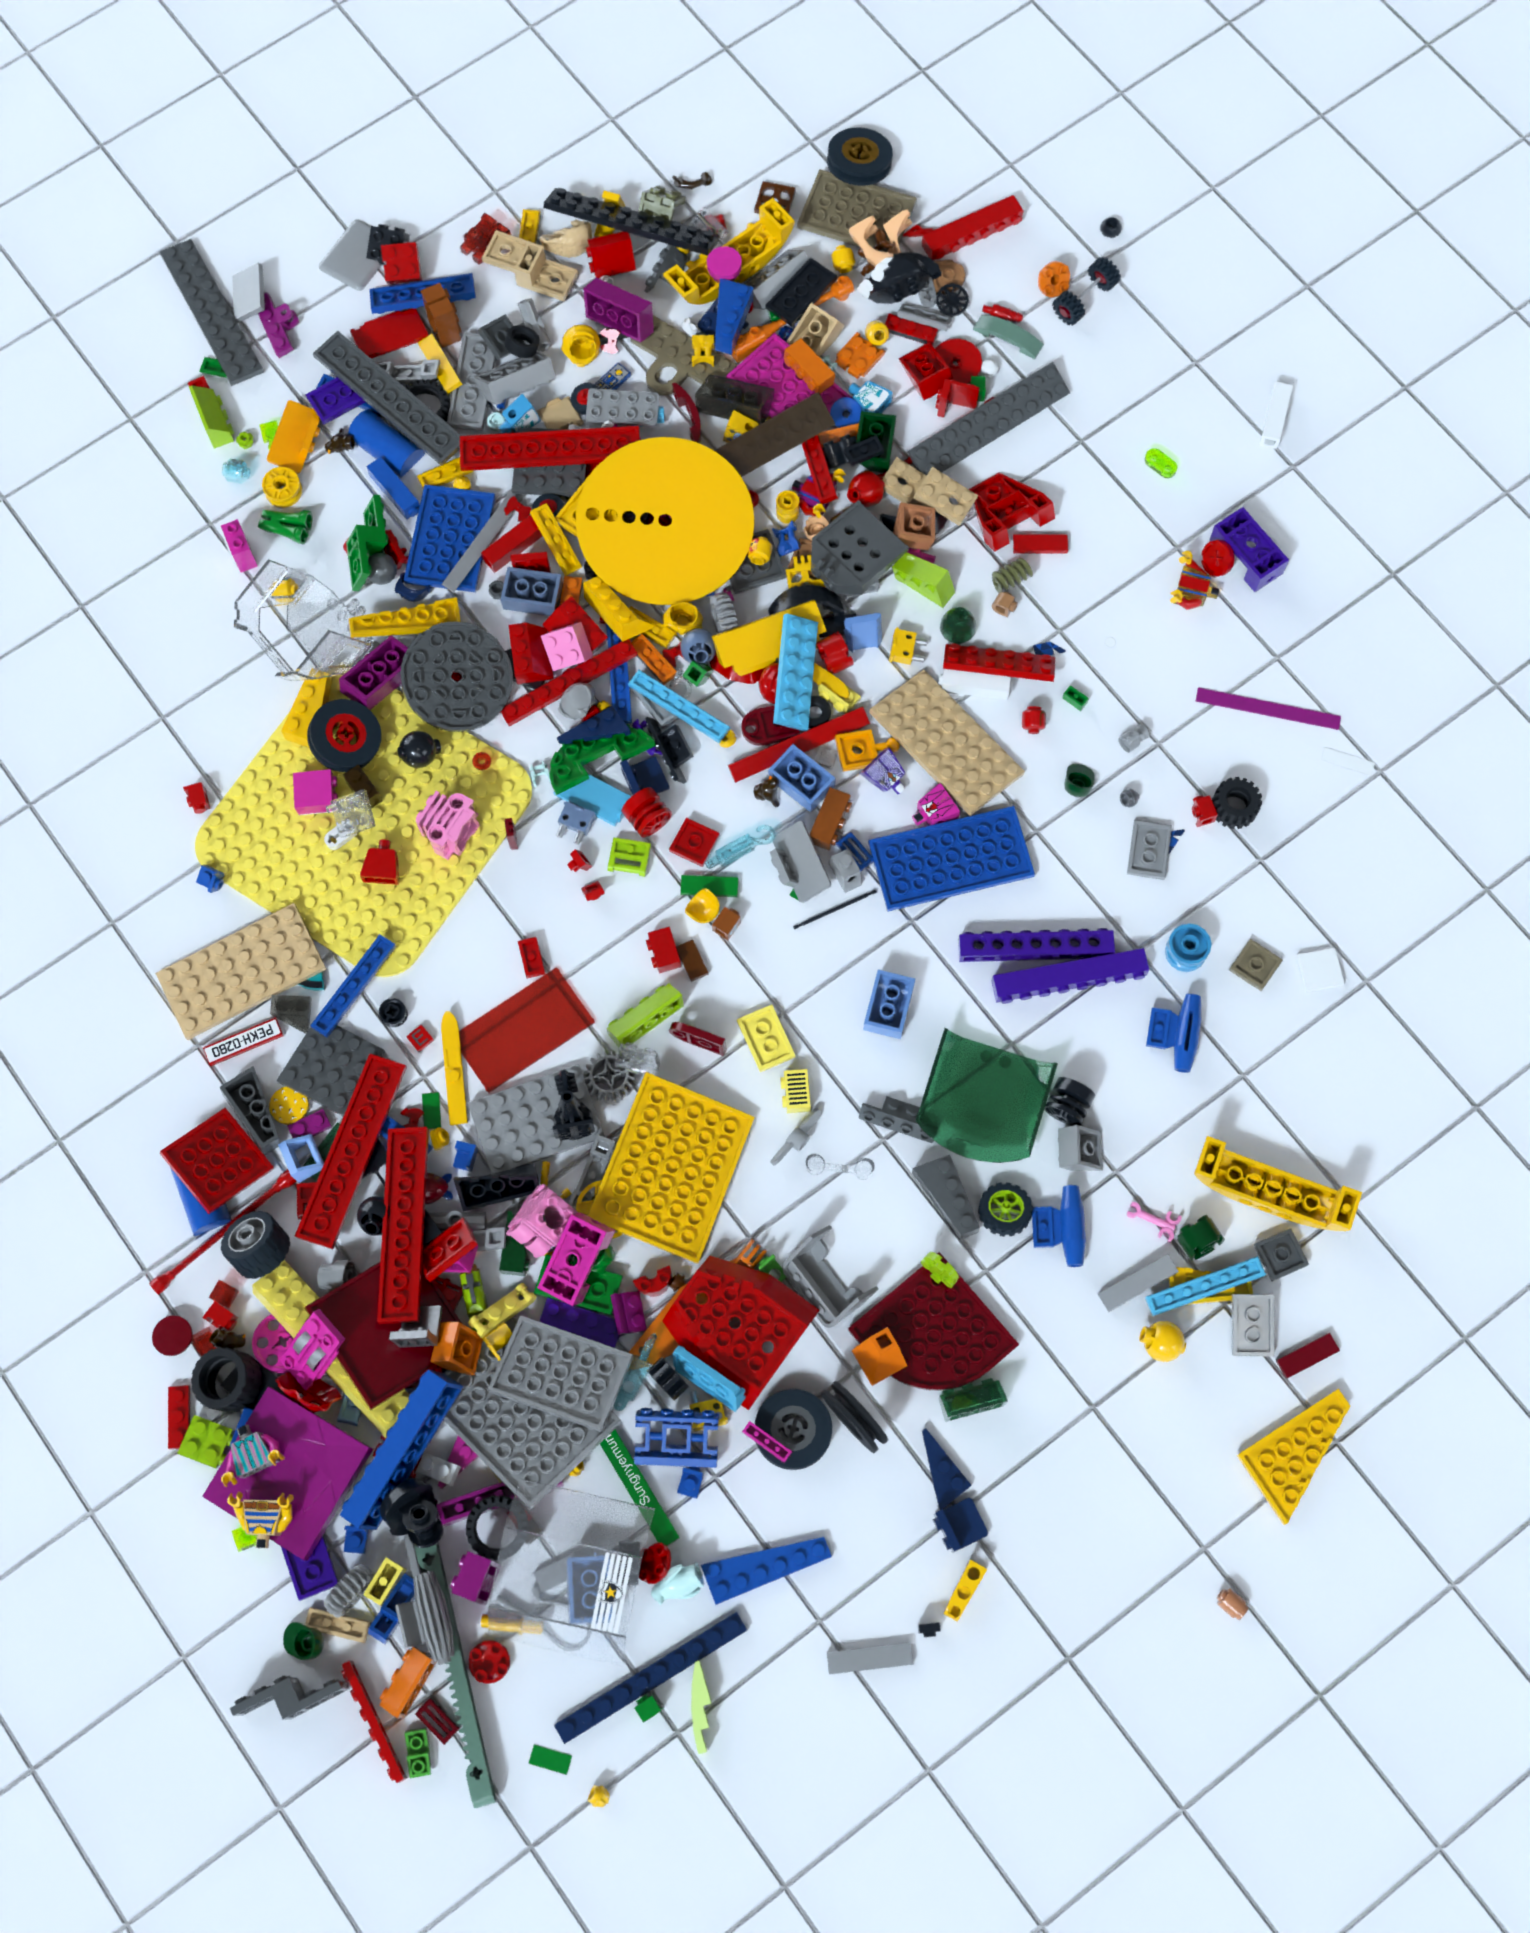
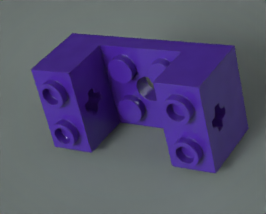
(1264, 561)

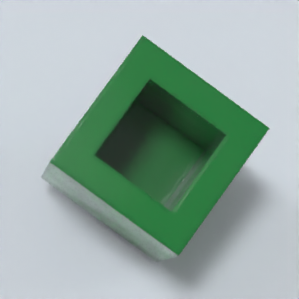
(697, 673)

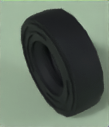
(821, 703)

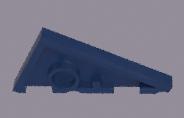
(599, 726)
(946, 1477)

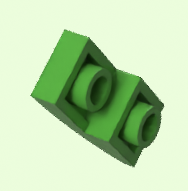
(418, 1752)

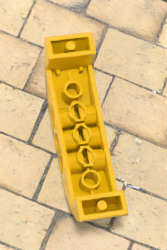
(755, 245)
(1275, 1189)

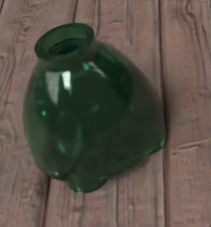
(958, 625)

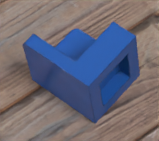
(465, 1156)

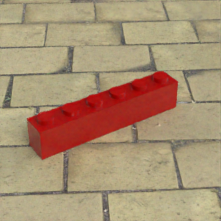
(972, 228)

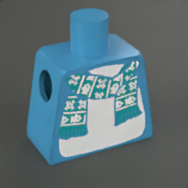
(871, 397)
(520, 415)

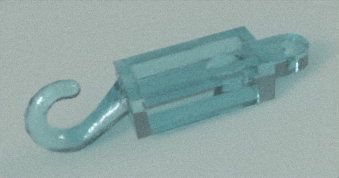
(739, 848)
(636, 1373)

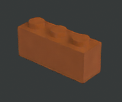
(830, 818)

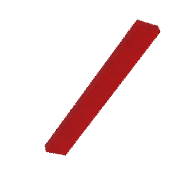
(804, 741)

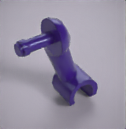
(636, 725)

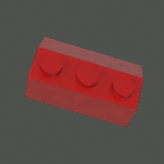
(571, 613)
(529, 653)

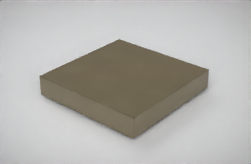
(1255, 965)

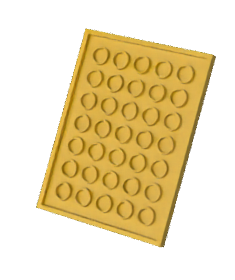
(671, 1167)

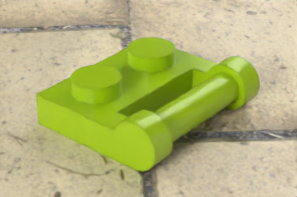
(631, 851)

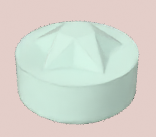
(495, 420)

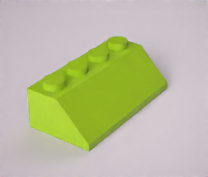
(645, 1016)

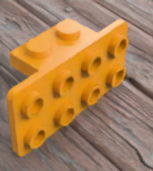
(294, 436)

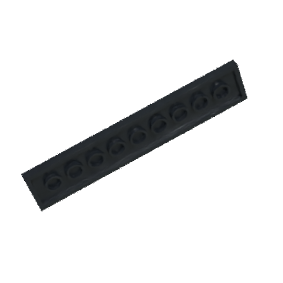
(631, 221)

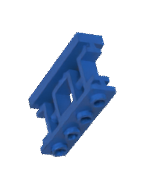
(676, 1454)

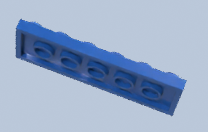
(409, 294)

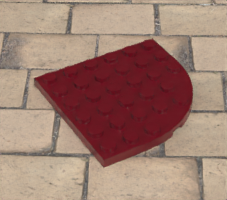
(941, 1332)

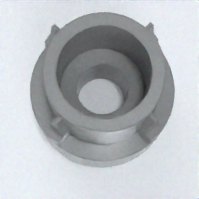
(333, 1275)

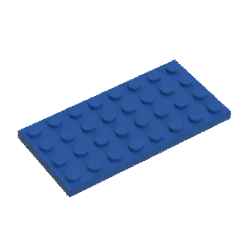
(951, 858)

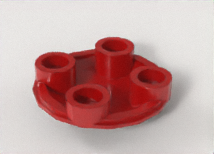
(655, 1563)
(489, 1661)

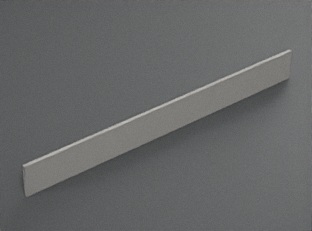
(479, 544)

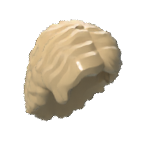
(568, 241)

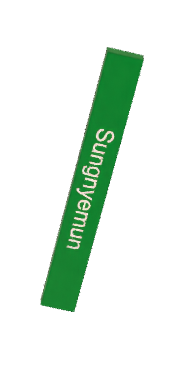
(638, 1487)

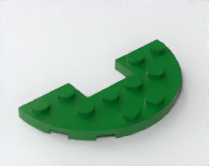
(568, 762)

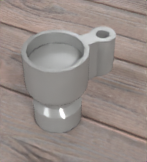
(1131, 740)

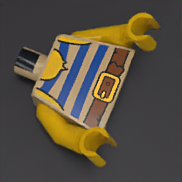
(262, 1517)

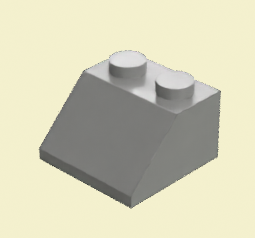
(1080, 1149)

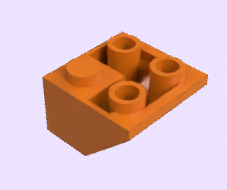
(879, 1356)

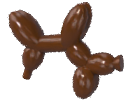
(882, 243)

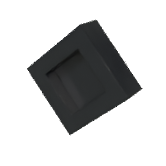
(929, 1630)

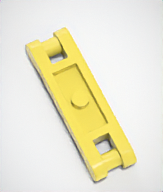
(502, 1310)

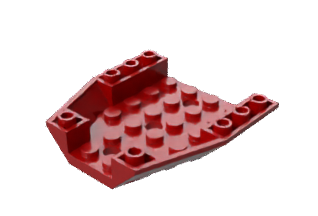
(766, 1313)

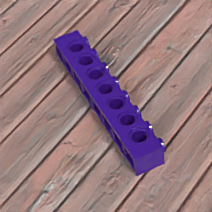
(1046, 951)

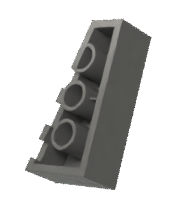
(251, 1108)
(946, 1191)

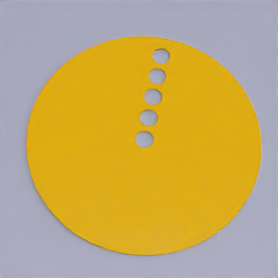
(673, 562)

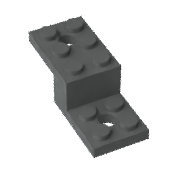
(288, 1697)

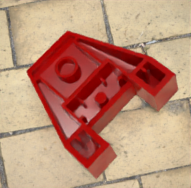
(1006, 503)

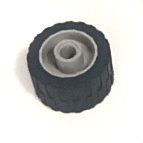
(255, 1244)

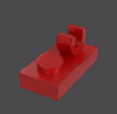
(394, 550)

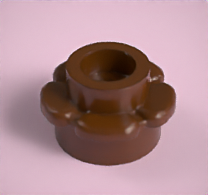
(677, 1282)

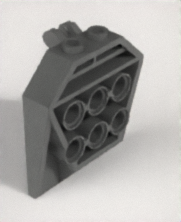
(866, 529)

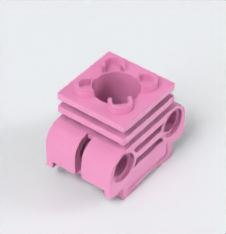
(448, 823)
(529, 1222)

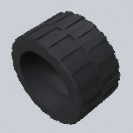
(205, 1376)

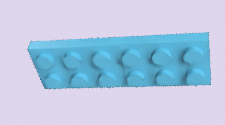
(795, 672)

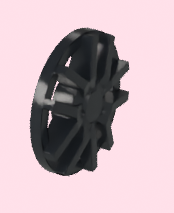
(952, 300)

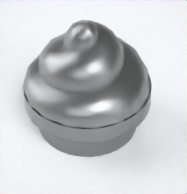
(1129, 798)

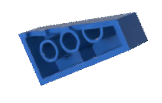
(732, 311)

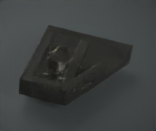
(292, 1010)

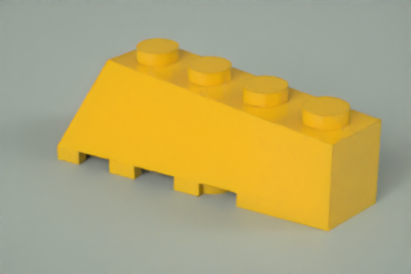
(613, 610)

